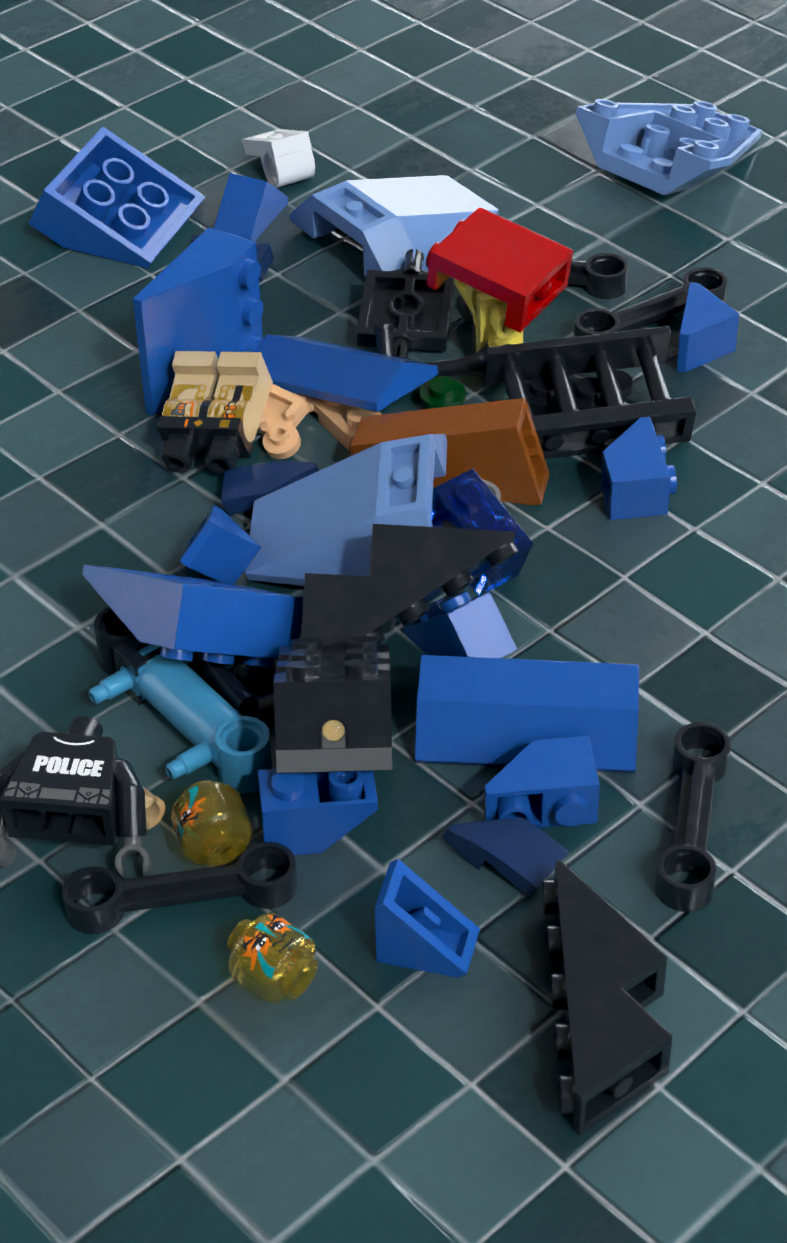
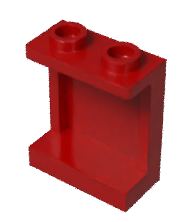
(503, 263)

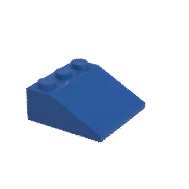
(114, 203)
(198, 304)
(200, 615)

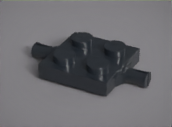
(403, 299)

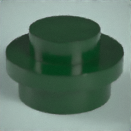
(442, 392)

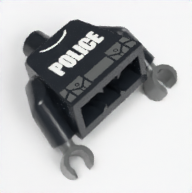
(73, 792)

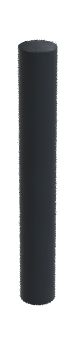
(227, 684)

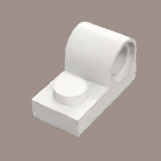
(283, 154)

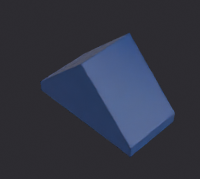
(248, 206)
(706, 329)
(219, 548)
(420, 927)

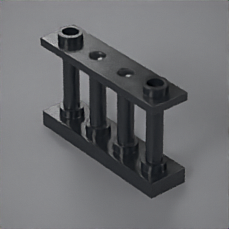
(593, 430)

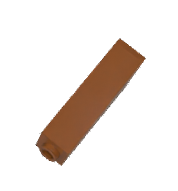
(486, 436)

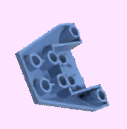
(662, 143)
(389, 215)
(329, 516)

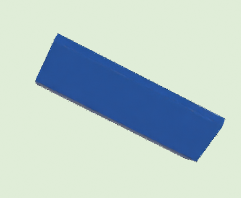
(341, 372)
(495, 707)

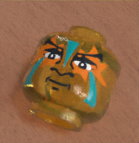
(210, 820)
(272, 957)

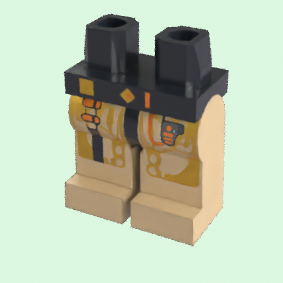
(213, 408)

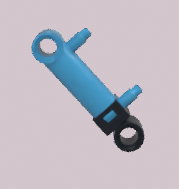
(217, 730)

